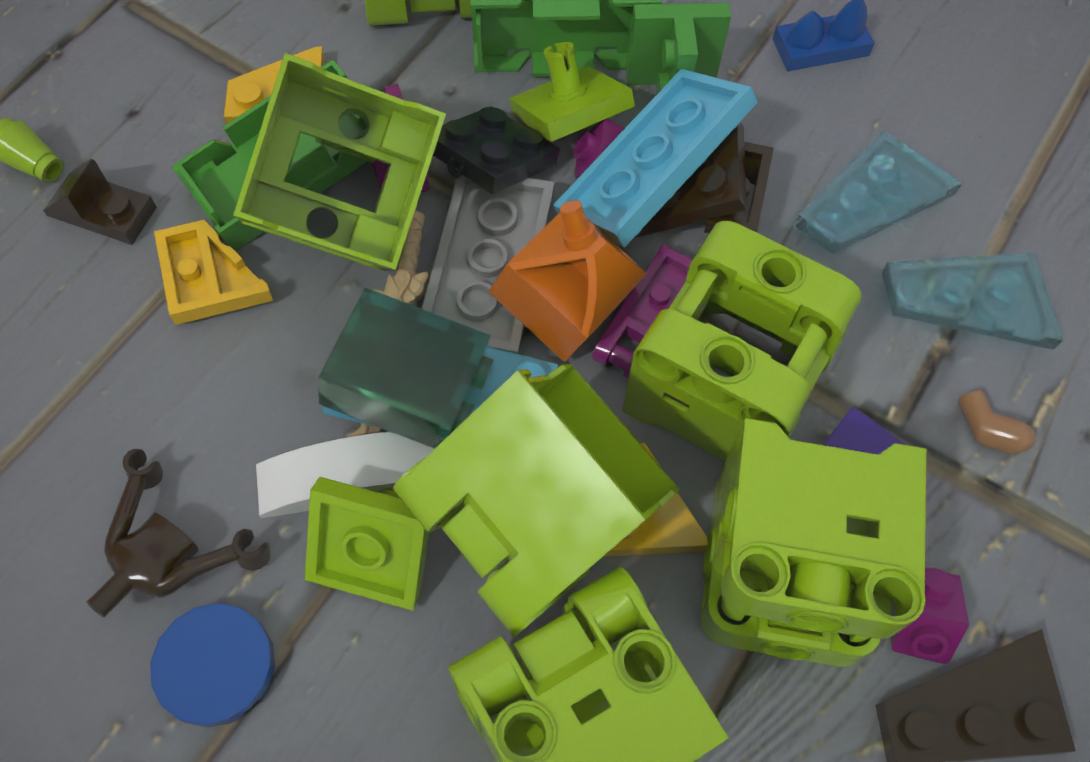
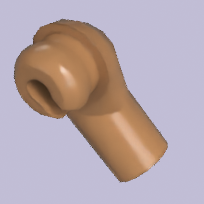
(995, 429)

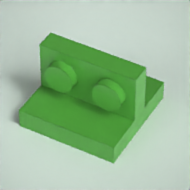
(675, 39)

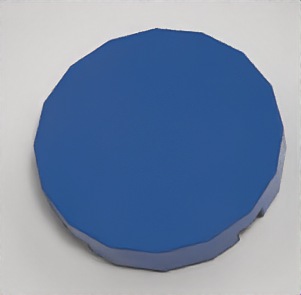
(212, 665)

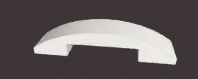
(361, 461)

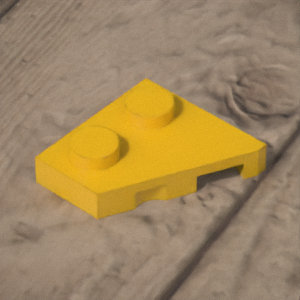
(204, 274)

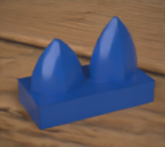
(824, 40)

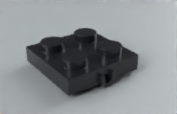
(493, 149)

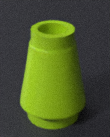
(27, 152)

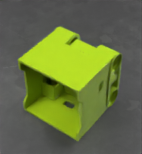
(312, 103)
(765, 289)
(537, 481)
(814, 547)
(588, 687)

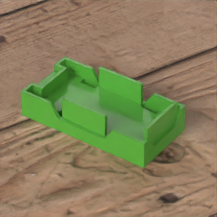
(516, 30)
(219, 168)

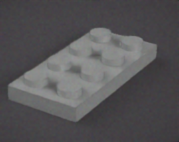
(476, 245)

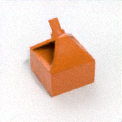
(566, 280)

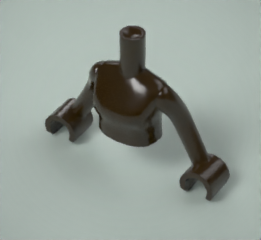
(158, 553)

